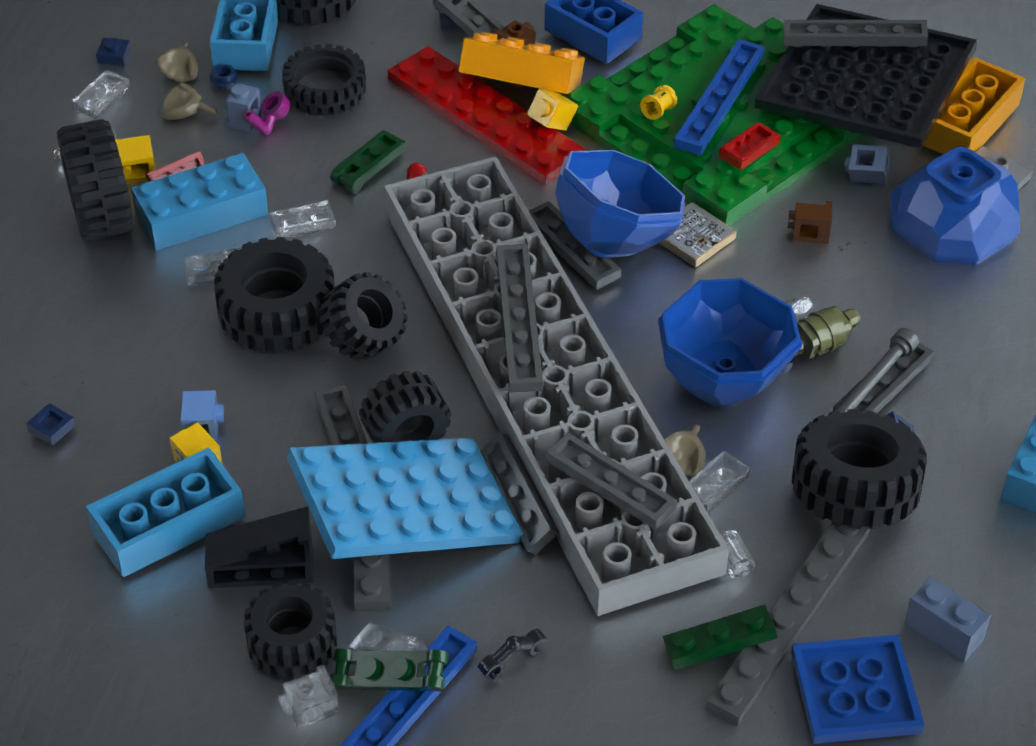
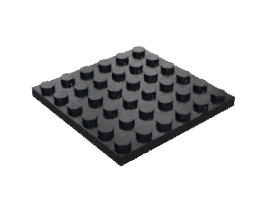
(868, 89)

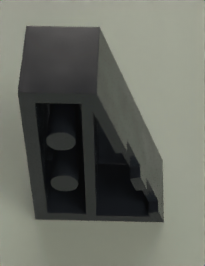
(261, 552)

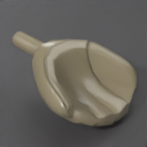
(178, 63)
(183, 103)
(687, 450)

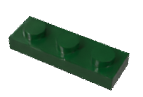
(720, 637)

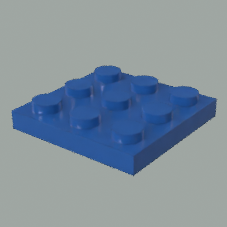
(857, 689)

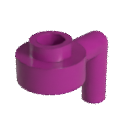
(273, 107)

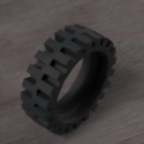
(324, 99)

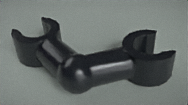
(494, 663)

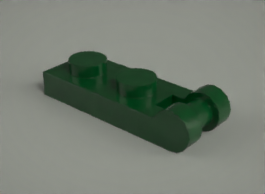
(367, 161)

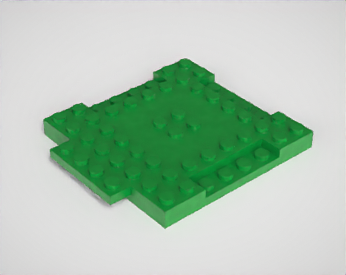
(687, 63)

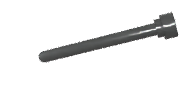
(901, 345)

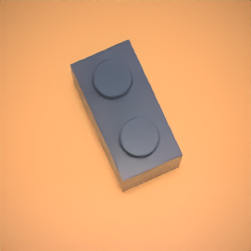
(947, 619)

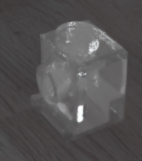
(310, 698)

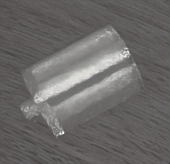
(739, 558)

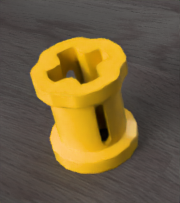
(658, 102)

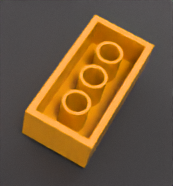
(522, 64)
(976, 107)

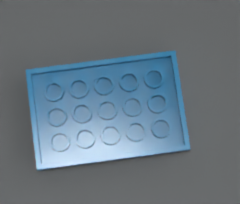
(403, 497)

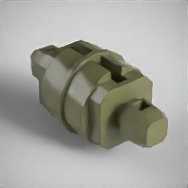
(826, 330)

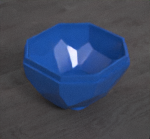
(616, 202)
(957, 208)
(727, 339)

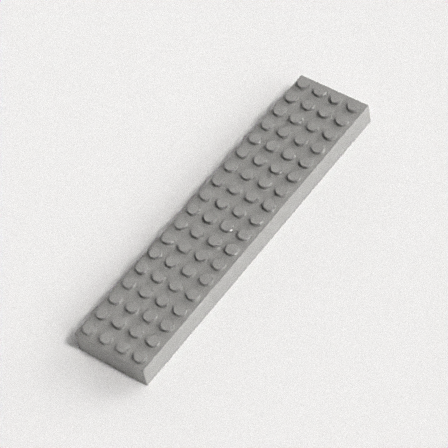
(452, 236)

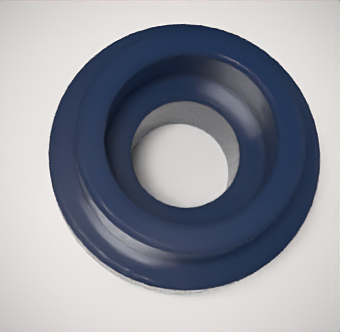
(223, 77)

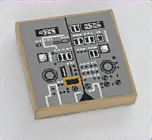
(698, 236)

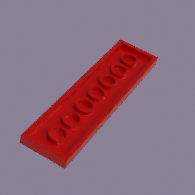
(484, 113)

